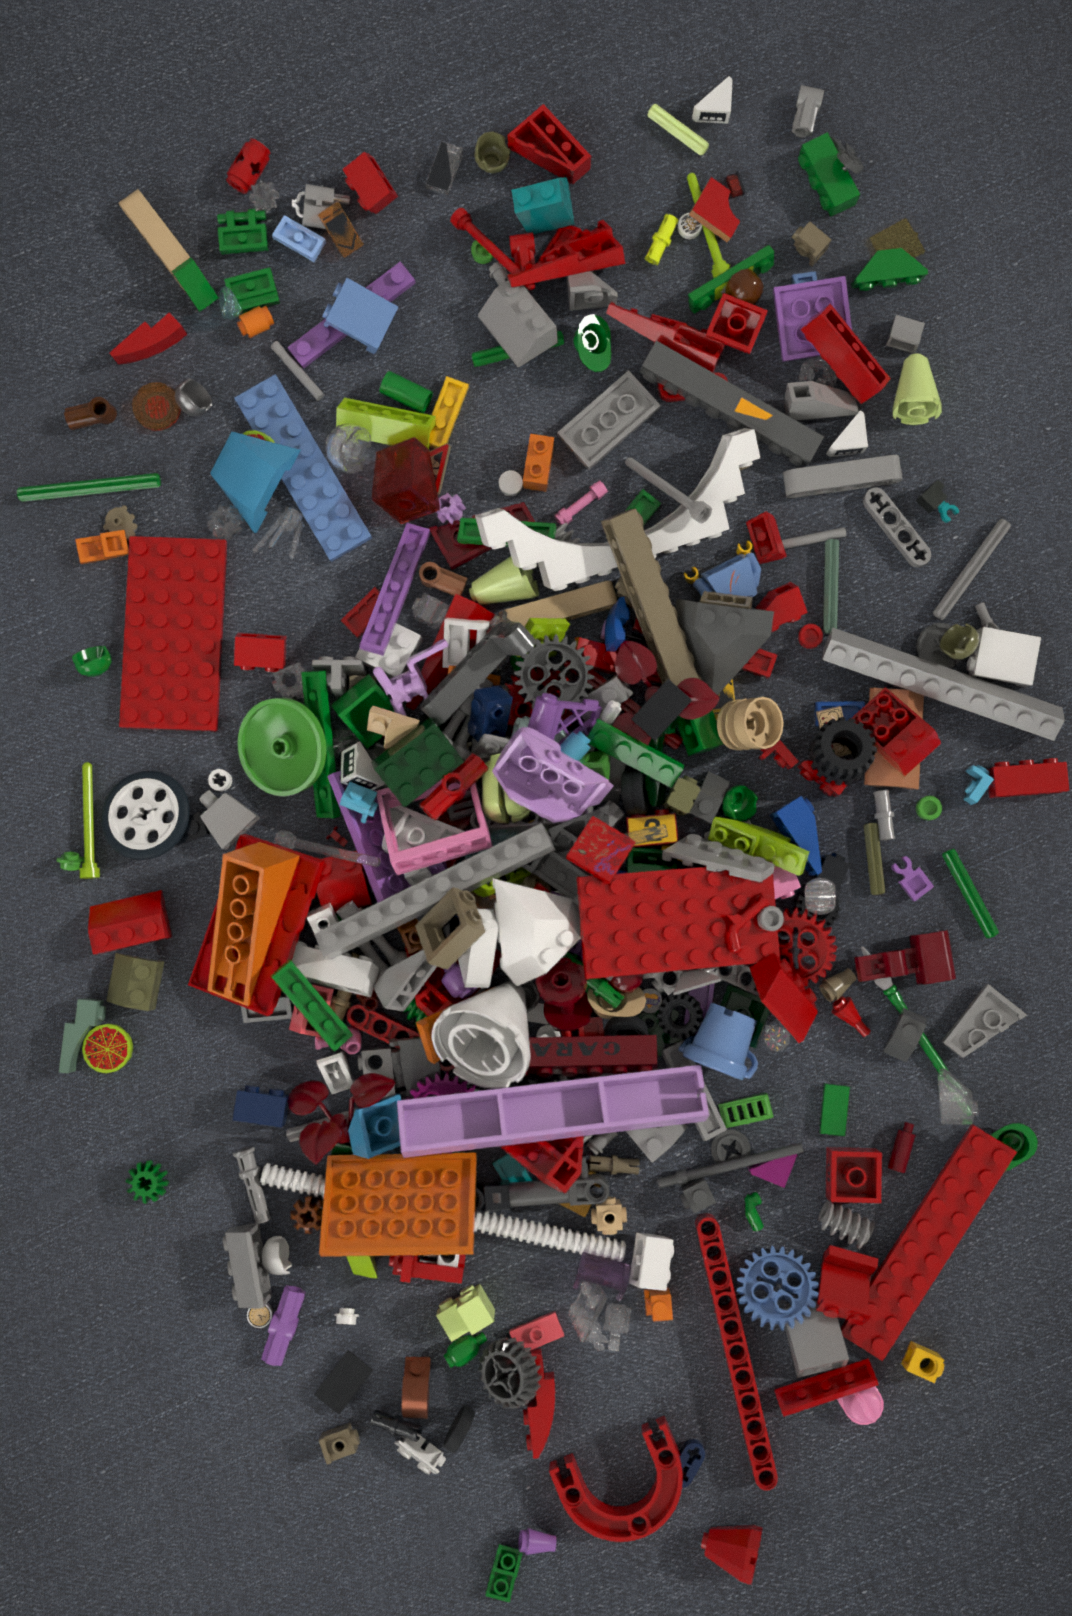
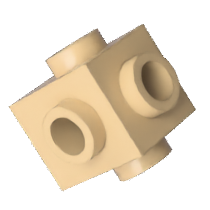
(609, 1206)

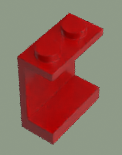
(845, 1285)

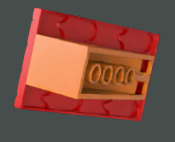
(255, 922)

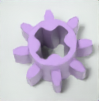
(450, 508)

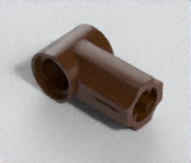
(88, 414)

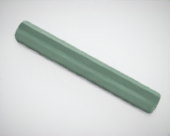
(831, 585)

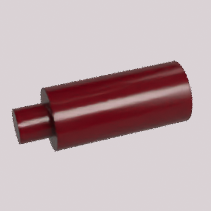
(902, 1148)

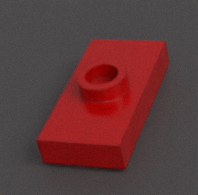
(358, 617)

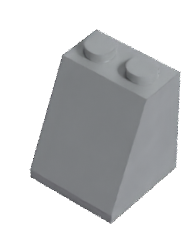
(816, 1344)

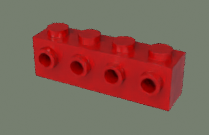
(845, 354)

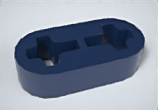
(695, 1462)

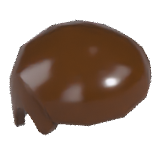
(745, 286)

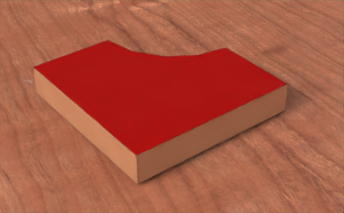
(714, 211)

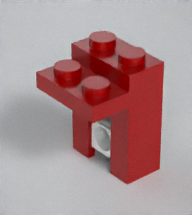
(434, 1269)

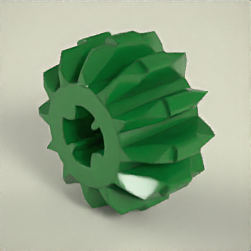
(147, 1172)

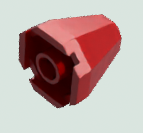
(734, 1549)

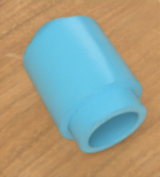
(575, 745)

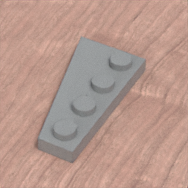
(718, 858)

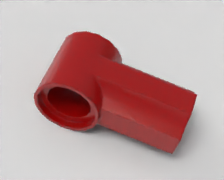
(522, 249)

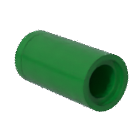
(405, 392)

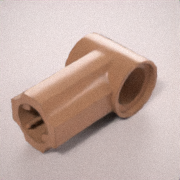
(445, 580)

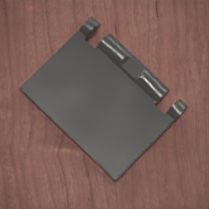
(411, 1064)

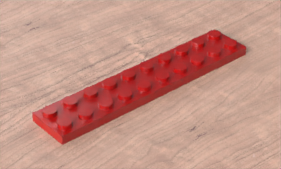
(930, 1239)

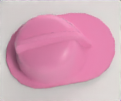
(863, 1406)

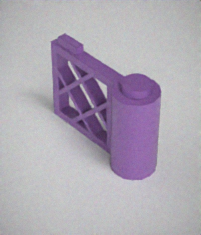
(548, 712)

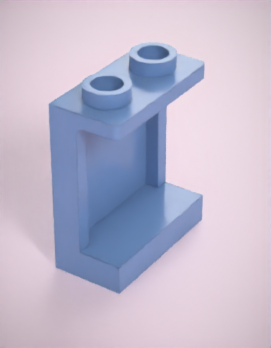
(360, 314)

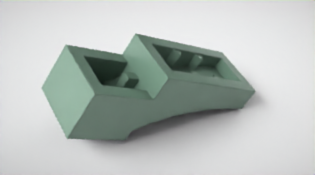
(88, 1014)

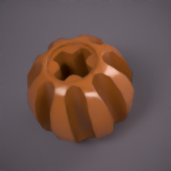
(300, 1214)

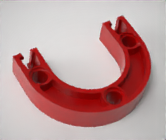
(616, 1522)

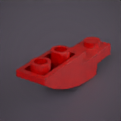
(602, 659)
(540, 1410)

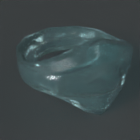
(231, 308)

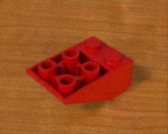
(898, 731)

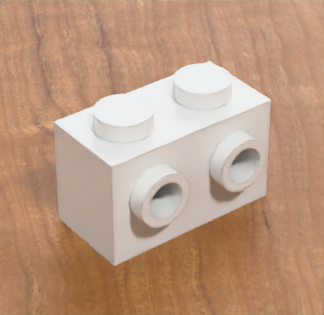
(651, 1261)

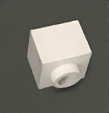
(325, 913)

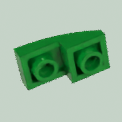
(503, 1573)

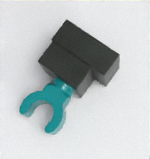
(934, 498)

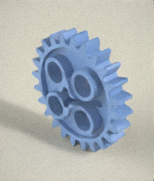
(786, 1268)

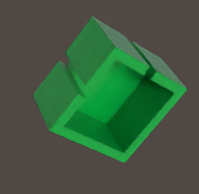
(355, 706)

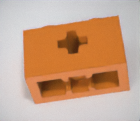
(538, 462)

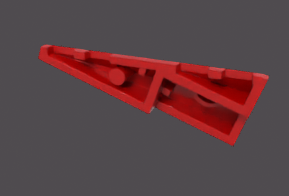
(588, 253)
(673, 334)
(433, 667)

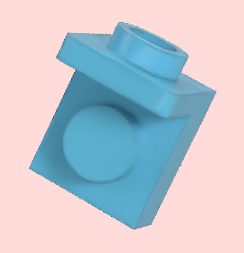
(977, 788)

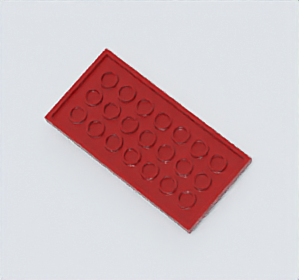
(173, 633)
(669, 921)

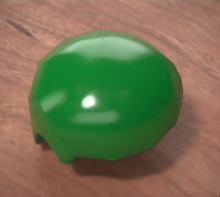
(92, 661)

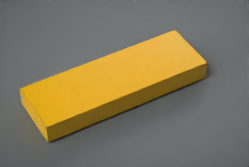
(447, 410)

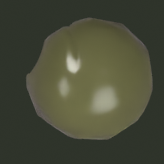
(491, 152)
(959, 641)

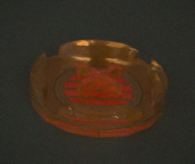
(156, 406)

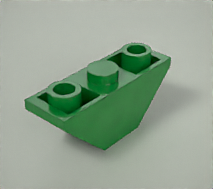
(888, 269)

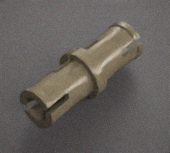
(613, 1164)

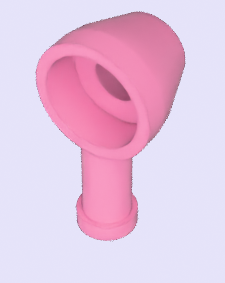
(351, 1046)

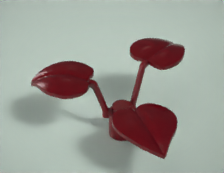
(638, 662)
(319, 1138)

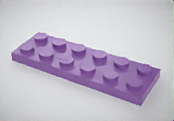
(368, 841)

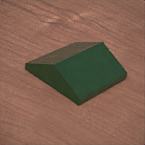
(748, 1005)

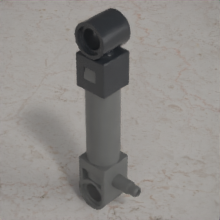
(504, 1195)

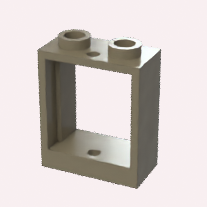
(447, 951)

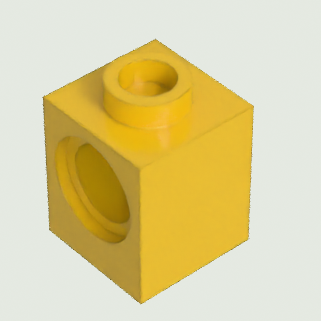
(915, 1354)

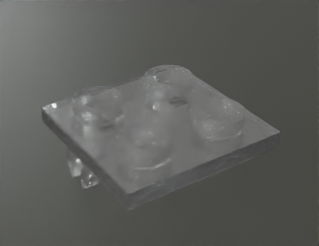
(585, 1313)

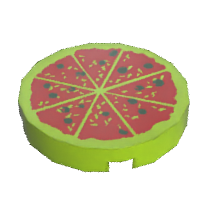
(107, 1048)

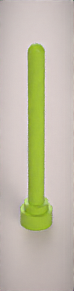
(719, 265)
(89, 867)

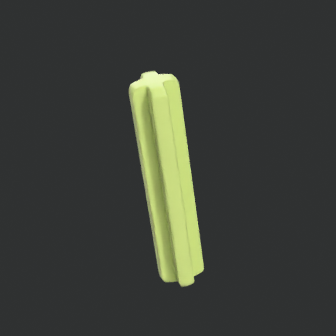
(678, 129)

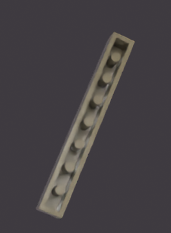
(649, 596)

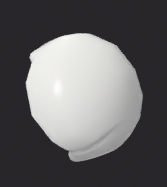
(275, 1256)

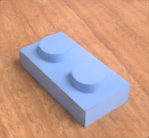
(299, 238)

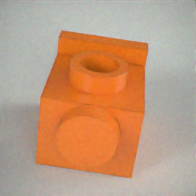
(658, 1304)

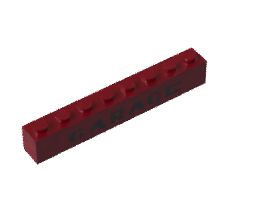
(592, 1055)

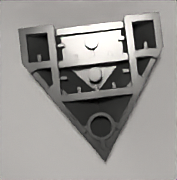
(722, 638)
(554, 866)

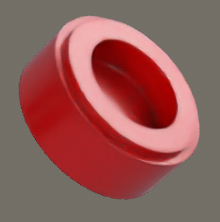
(810, 636)

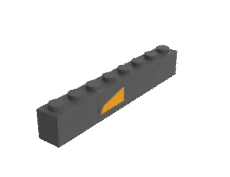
(730, 404)

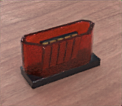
(735, 185)

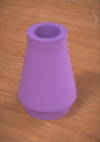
(536, 1542)

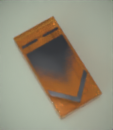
(340, 229)

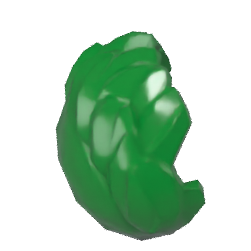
(739, 803)

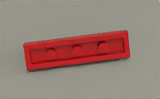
(826, 1387)

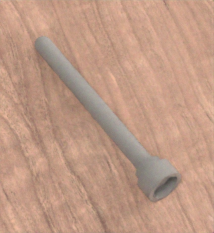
(699, 510)

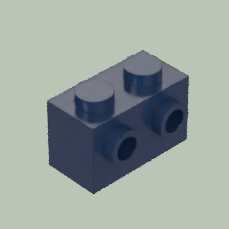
(489, 712)
(261, 1106)

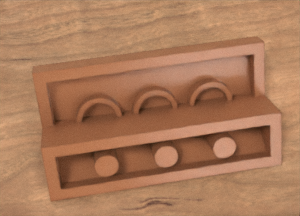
(881, 772)

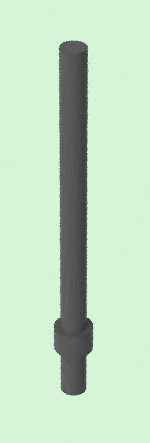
(683, 1177)

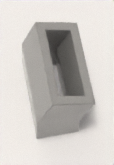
(905, 334)

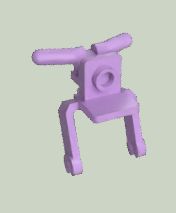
(410, 683)

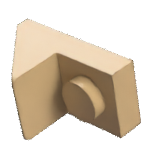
(390, 724)

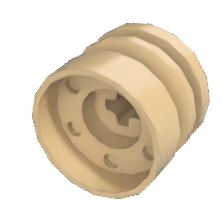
(750, 724)

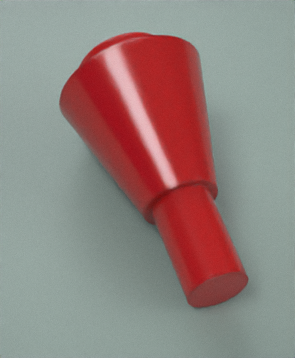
(846, 1011)

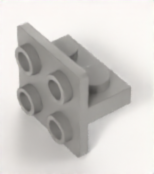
(338, 671)

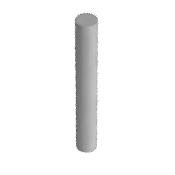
(297, 370)
(814, 538)

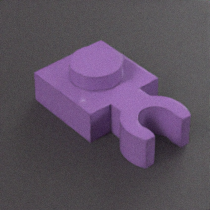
(914, 881)

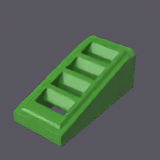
(763, 1097)

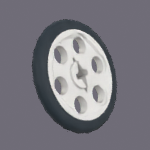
(169, 833)

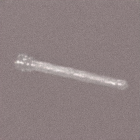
(288, 840)

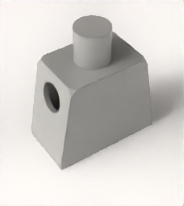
(226, 818)

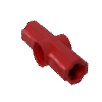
(464, 775)

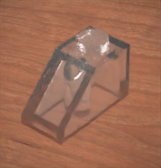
(955, 1100)

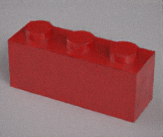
(1028, 778)

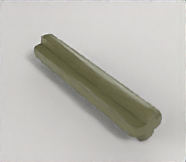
(874, 858)

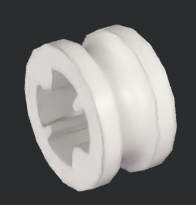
(223, 773)

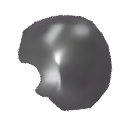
(192, 398)

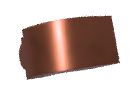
(416, 1387)

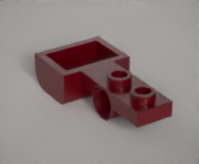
(927, 958)

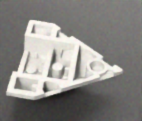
(533, 929)

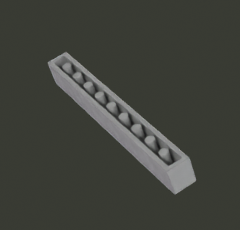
(943, 684)
(425, 895)

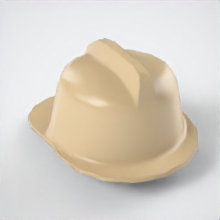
(630, 1006)

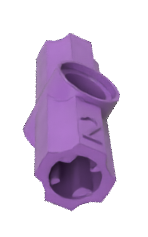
(283, 1325)

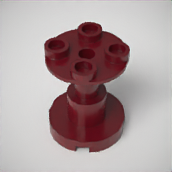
(565, 996)

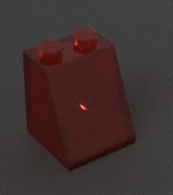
(405, 481)

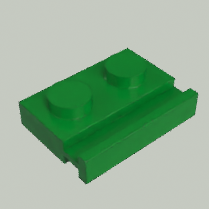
(254, 289)

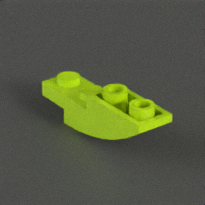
(759, 843)

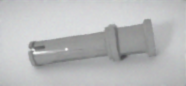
(249, 1172)

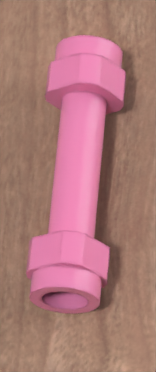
(596, 491)

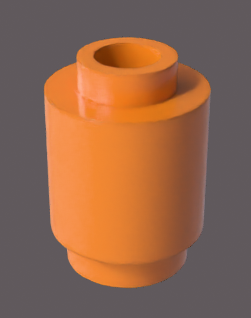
(255, 321)

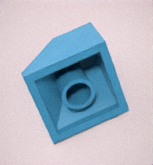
(375, 1128)

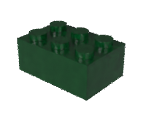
(417, 762)

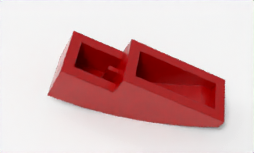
(149, 341)

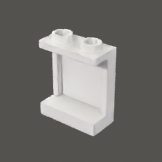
(1005, 656)

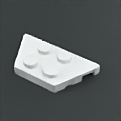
(417, 829)

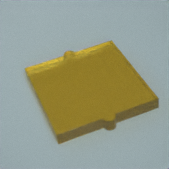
(898, 236)

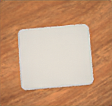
(537, 1015)

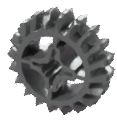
(517, 1387)

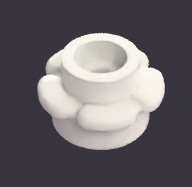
(346, 1316)

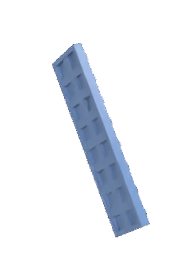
(311, 477)

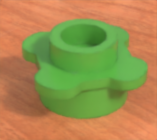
(70, 861)

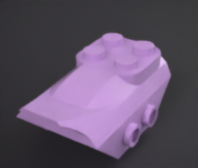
(546, 779)

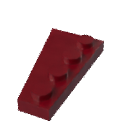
(457, 553)

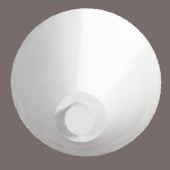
(486, 1037)

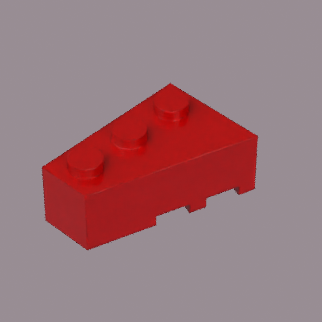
(550, 145)

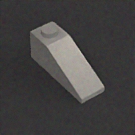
(403, 981)

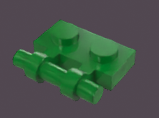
(245, 237)

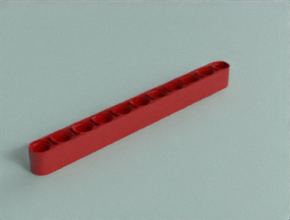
(738, 1362)

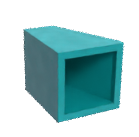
(544, 205)

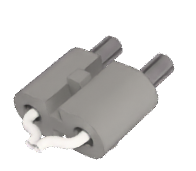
(316, 200)

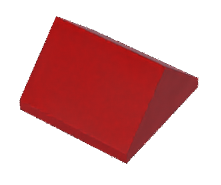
(736, 323)

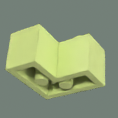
(466, 1313)

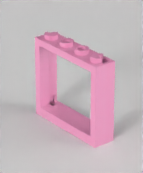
(438, 850)

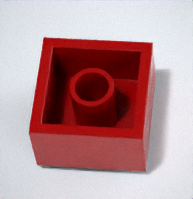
(853, 1174)

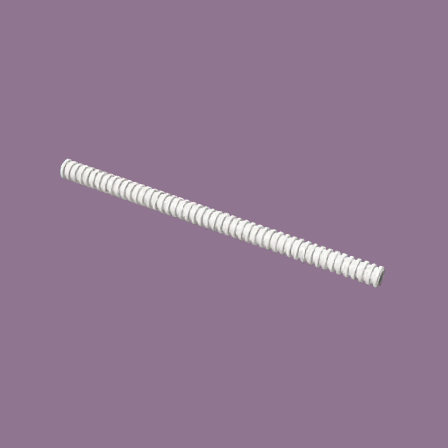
(483, 1221)

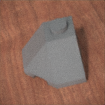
(589, 292)

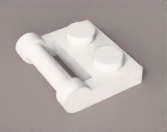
(458, 638)

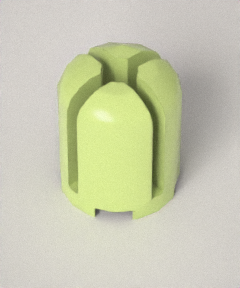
(495, 801)

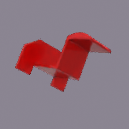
(337, 837)

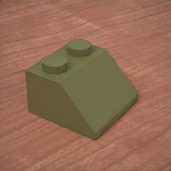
(135, 982)

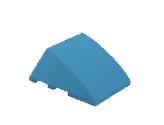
(250, 473)

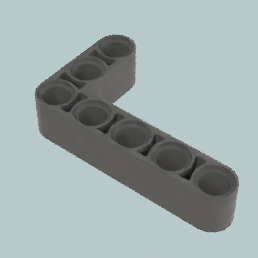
(502, 640)

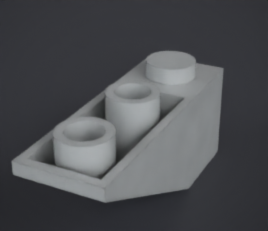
(816, 400)

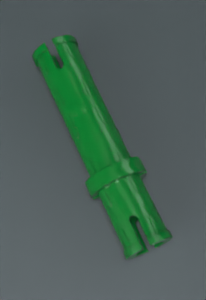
(600, 986)

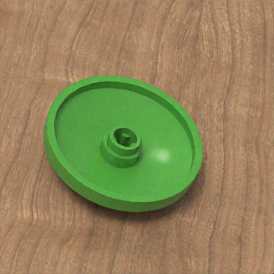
(282, 746)

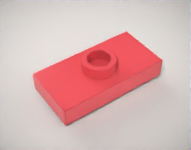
(538, 1331)

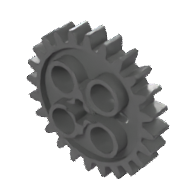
(539, 659)

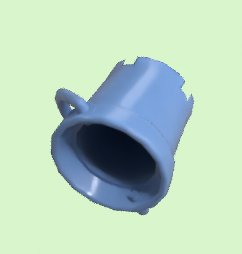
(723, 1042)

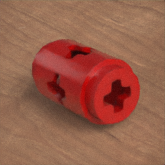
(255, 159)

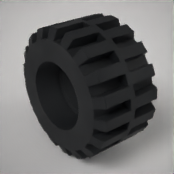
(853, 737)

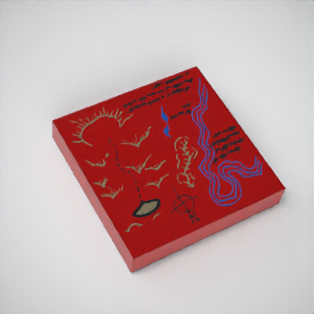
(600, 850)

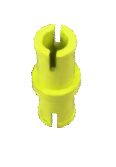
(661, 239)

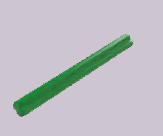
(88, 487)

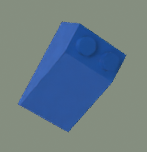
(799, 824)

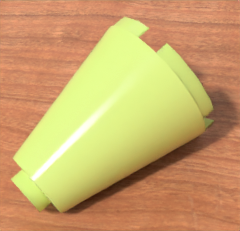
(916, 392)
(504, 584)

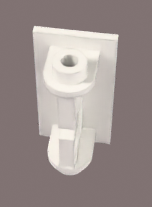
(427, 1458)

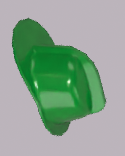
(593, 343)
(1019, 1138)

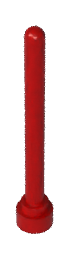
(462, 220)

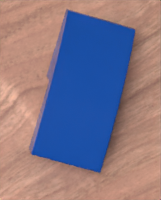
(614, 624)

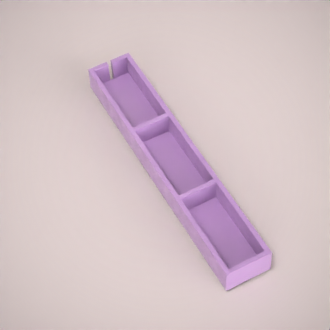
(551, 1111)

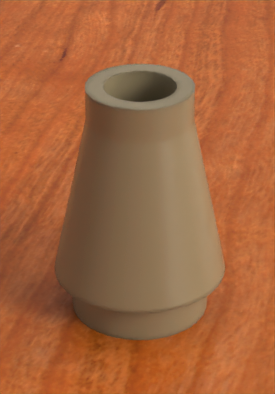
(836, 985)

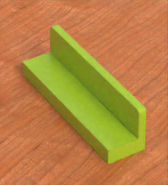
(386, 423)

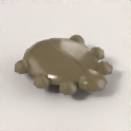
(120, 519)

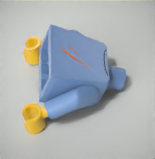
(735, 576)

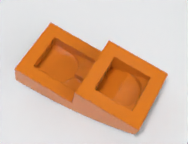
(102, 547)

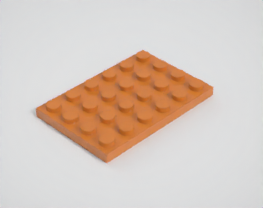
(399, 1205)

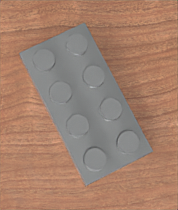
(608, 420)

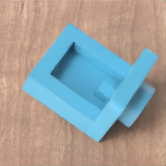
(360, 800)

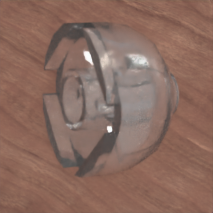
(347, 447)

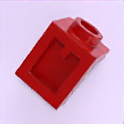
(783, 756)

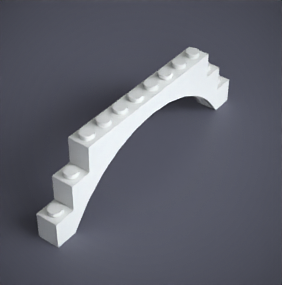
(569, 562)

